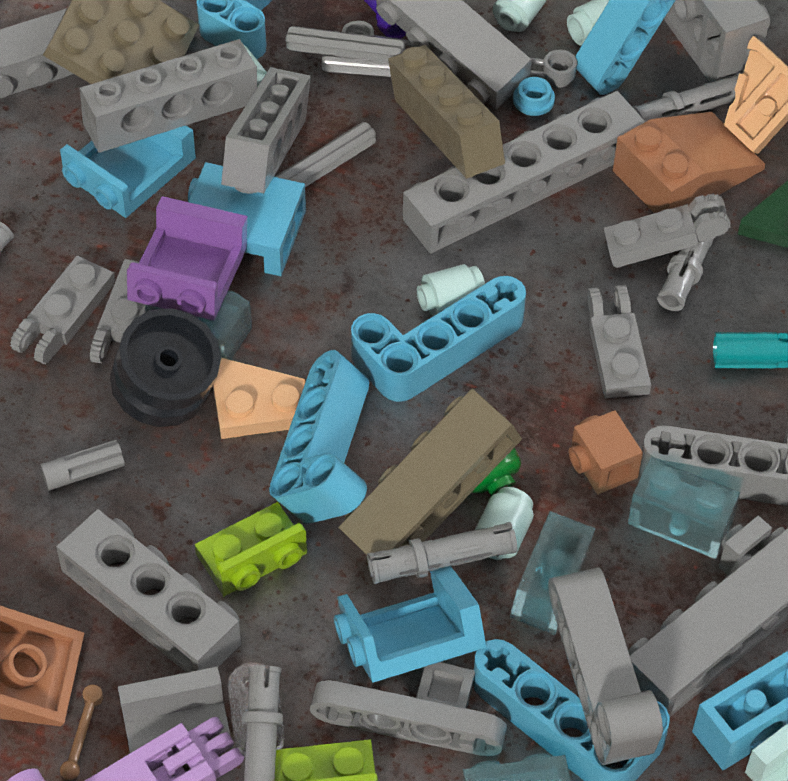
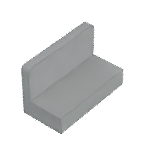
(165, 702)

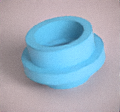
(534, 96)

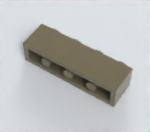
(446, 111)
(433, 477)

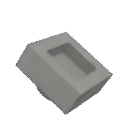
(743, 541)
(446, 684)

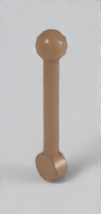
(92, 697)

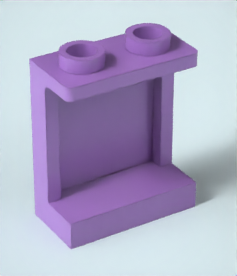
(189, 258)

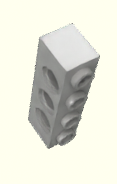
(168, 95)
(265, 131)
(191, 646)

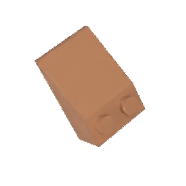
(682, 158)
(36, 668)

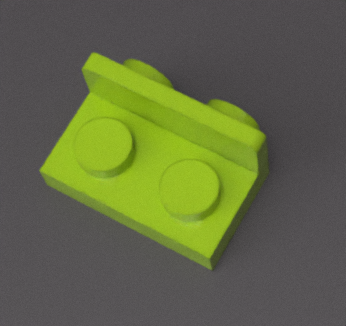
(252, 549)
(327, 762)

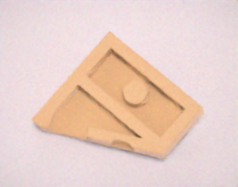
(760, 98)
(254, 399)

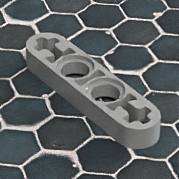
(408, 718)

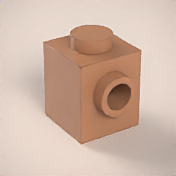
(605, 452)

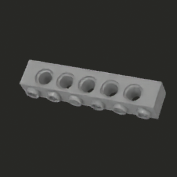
(534, 169)

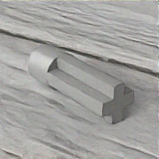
(82, 465)

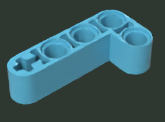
(233, 20)
(619, 41)
(456, 333)
(311, 466)
(508, 677)

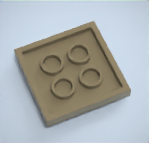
(118, 37)

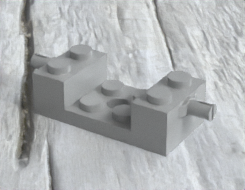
(718, 32)

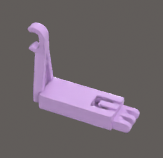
(166, 755)

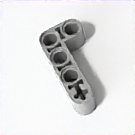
(731, 460)
(617, 713)

